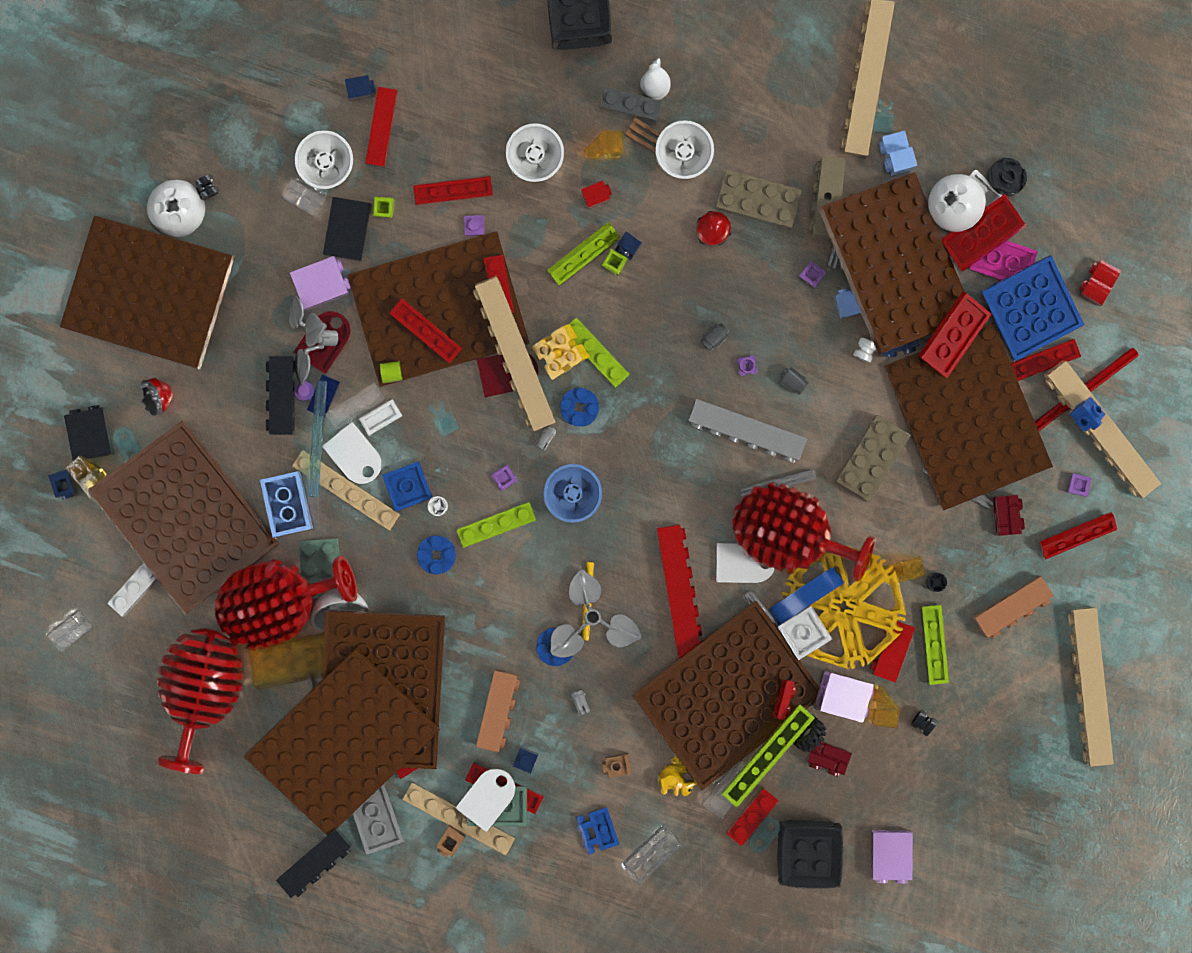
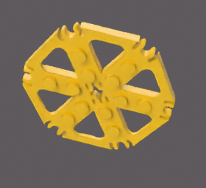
(861, 611)

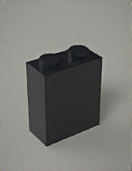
(89, 433)

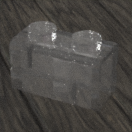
(305, 197)
(69, 630)

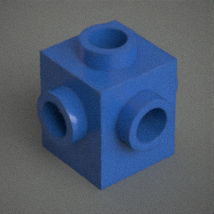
(1088, 414)

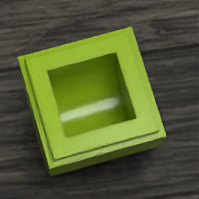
(383, 206)
(614, 262)
(391, 372)

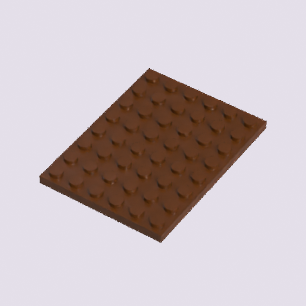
(893, 260)
(441, 290)
(147, 292)
(971, 425)
(183, 517)
(403, 649)
(724, 693)
(342, 742)

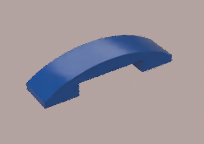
(806, 595)

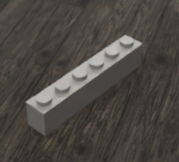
(746, 429)

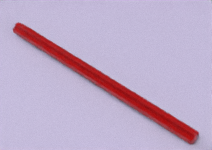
(1092, 384)

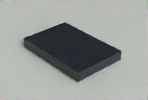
(347, 229)

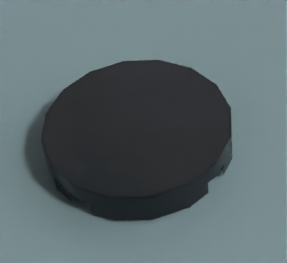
(1007, 176)

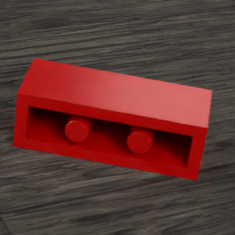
(891, 658)
(752, 816)

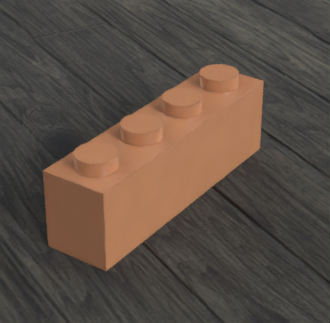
(1013, 606)
(496, 711)

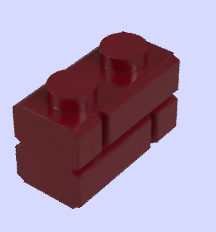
(1008, 515)
(830, 758)

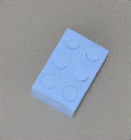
(286, 504)

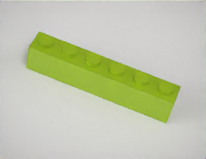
(767, 755)

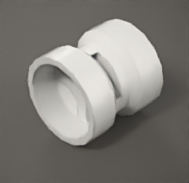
(865, 350)
(437, 506)

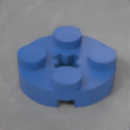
(590, 409)
(425, 556)
(544, 648)

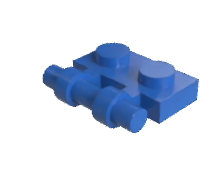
(603, 829)

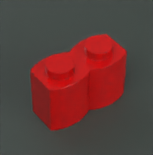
(1100, 282)

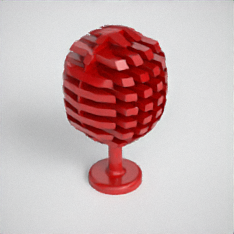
(790, 531)
(273, 602)
(197, 689)

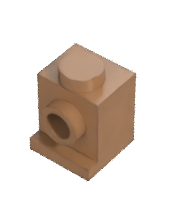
(624, 762)
(457, 837)

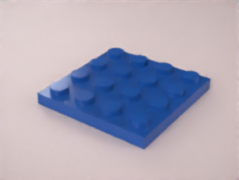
(1032, 308)

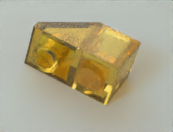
(606, 144)
(85, 473)
(907, 569)
(885, 710)

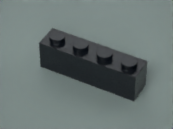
(281, 395)
(314, 862)

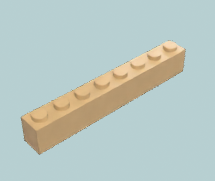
(868, 79)
(515, 353)
(1107, 436)
(1091, 686)

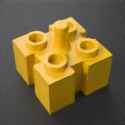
(560, 351)

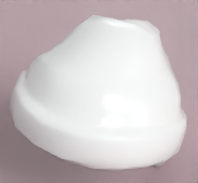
(655, 81)

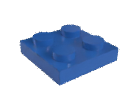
(407, 486)

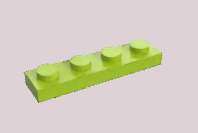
(583, 253)
(599, 355)
(496, 524)
(935, 644)

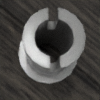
(545, 437)
(580, 702)

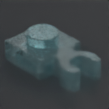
(883, 120)
(445, 422)

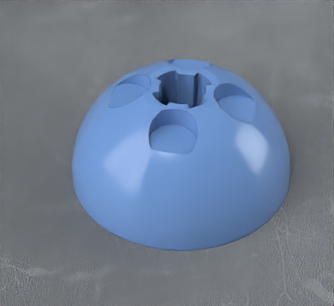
(586, 485)

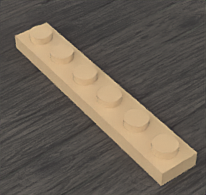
(350, 492)
(450, 815)

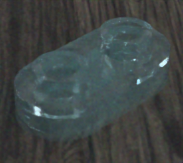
(127, 446)
(765, 835)

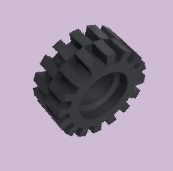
(813, 737)

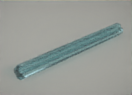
(317, 438)

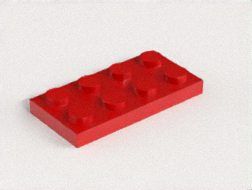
(994, 228)
(954, 335)

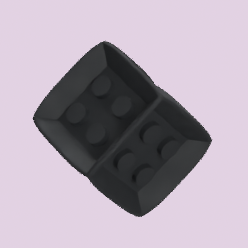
(579, 23)
(810, 854)

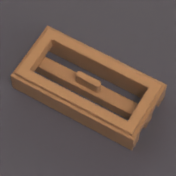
(632, 127)

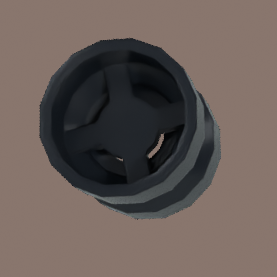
(206, 187)
(937, 584)
(924, 723)

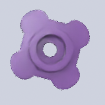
(748, 360)

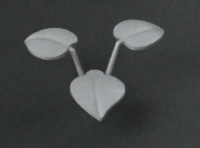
(314, 334)
(586, 590)

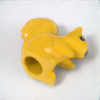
(672, 778)

